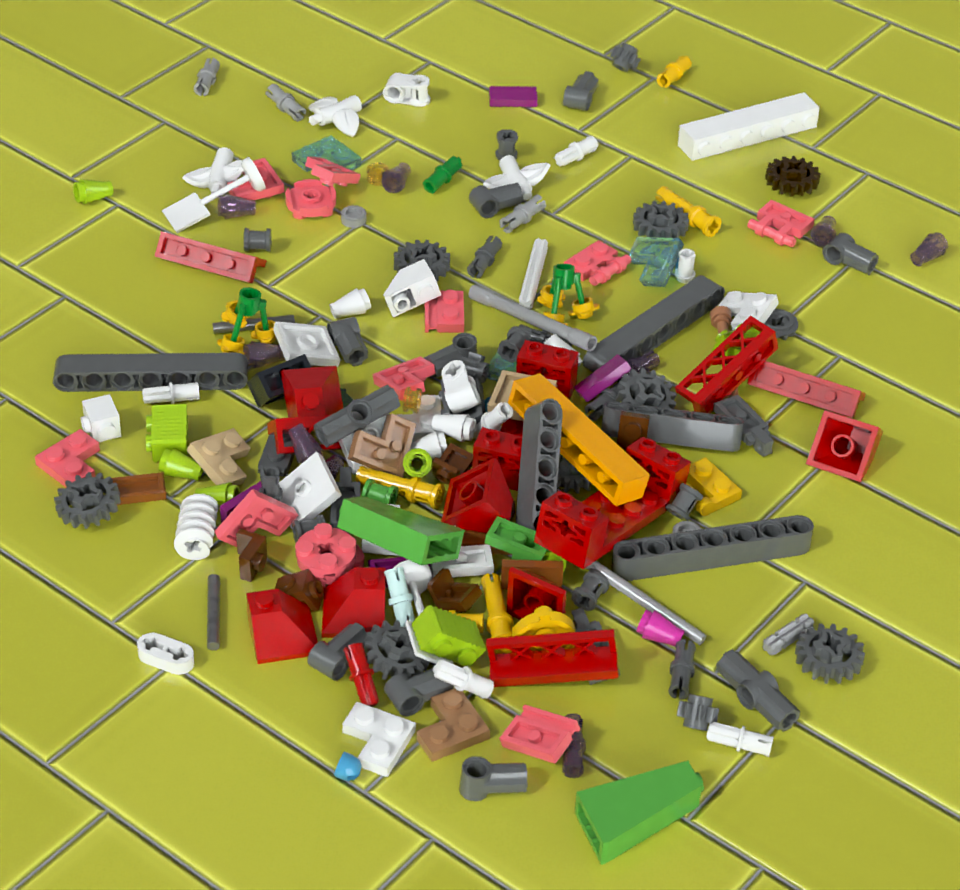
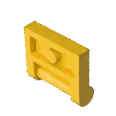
(713, 485)

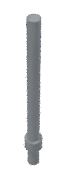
(647, 602)

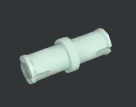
(399, 595)

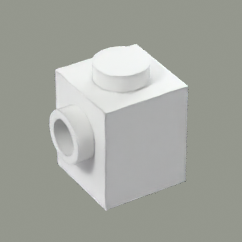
(101, 418)

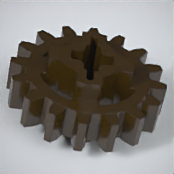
(792, 176)

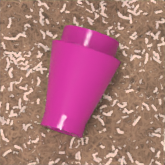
(658, 628)

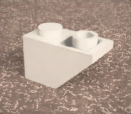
(411, 288)

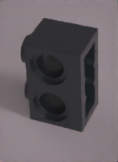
(268, 384)

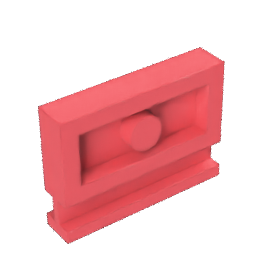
(445, 312)
(539, 734)

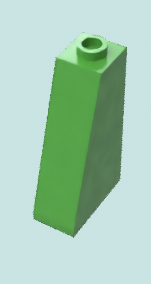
(400, 530)
(636, 807)

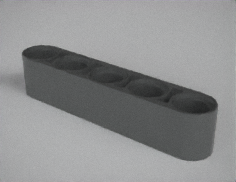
(679, 426)
(538, 460)

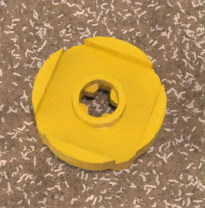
(544, 621)

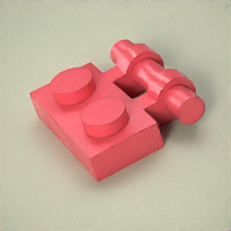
(783, 218)
(598, 262)

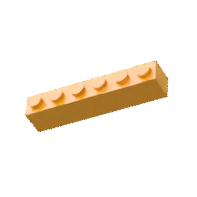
(585, 443)

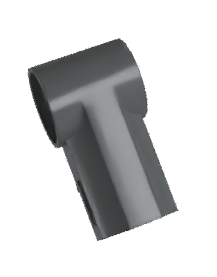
(580, 94)
(490, 201)
(845, 250)
(347, 338)
(462, 345)
(330, 657)
(411, 692)
(481, 778)

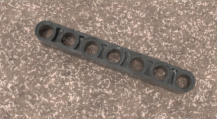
(658, 323)
(143, 371)
(712, 547)

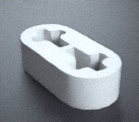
(165, 653)

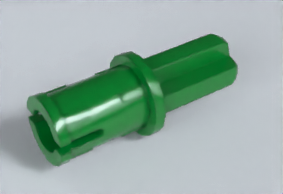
(442, 174)

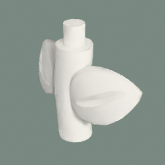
(341, 113)
(511, 174)
(218, 175)

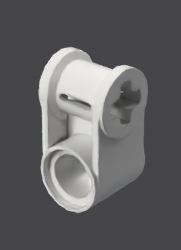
(407, 90)
(459, 387)

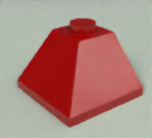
(312, 391)
(844, 446)
(478, 498)
(532, 591)
(354, 598)
(279, 626)

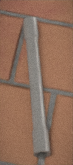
(573, 335)

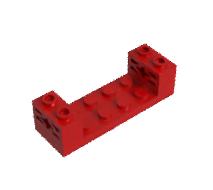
(506, 444)
(592, 527)

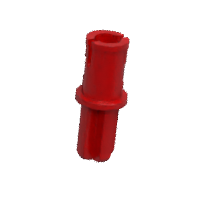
(361, 674)

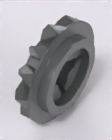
(788, 323)

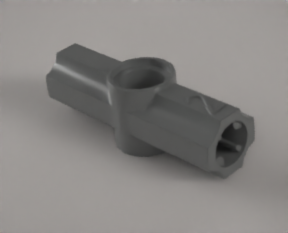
(343, 423)
(757, 690)

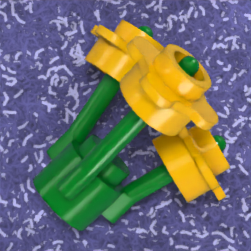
(552, 295)
(237, 314)

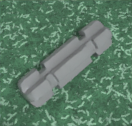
(787, 634)

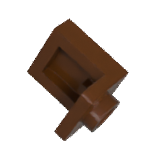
(631, 428)
(451, 463)
(252, 553)
(302, 587)
(451, 594)

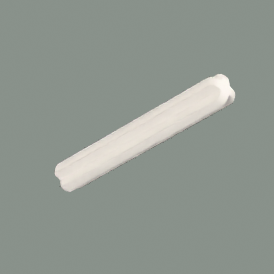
(533, 273)

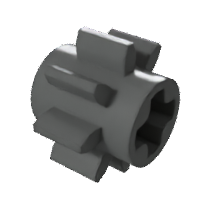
(625, 57)
(476, 366)
(697, 712)

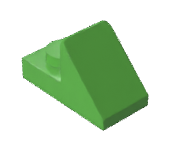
(514, 540)

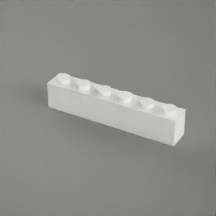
(748, 126)

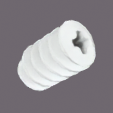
(196, 526)

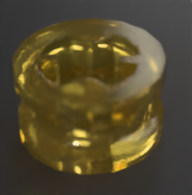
(375, 173)
(412, 400)

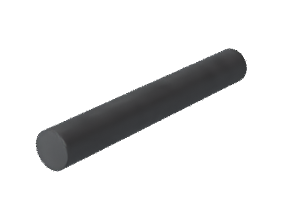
(224, 327)
(213, 612)

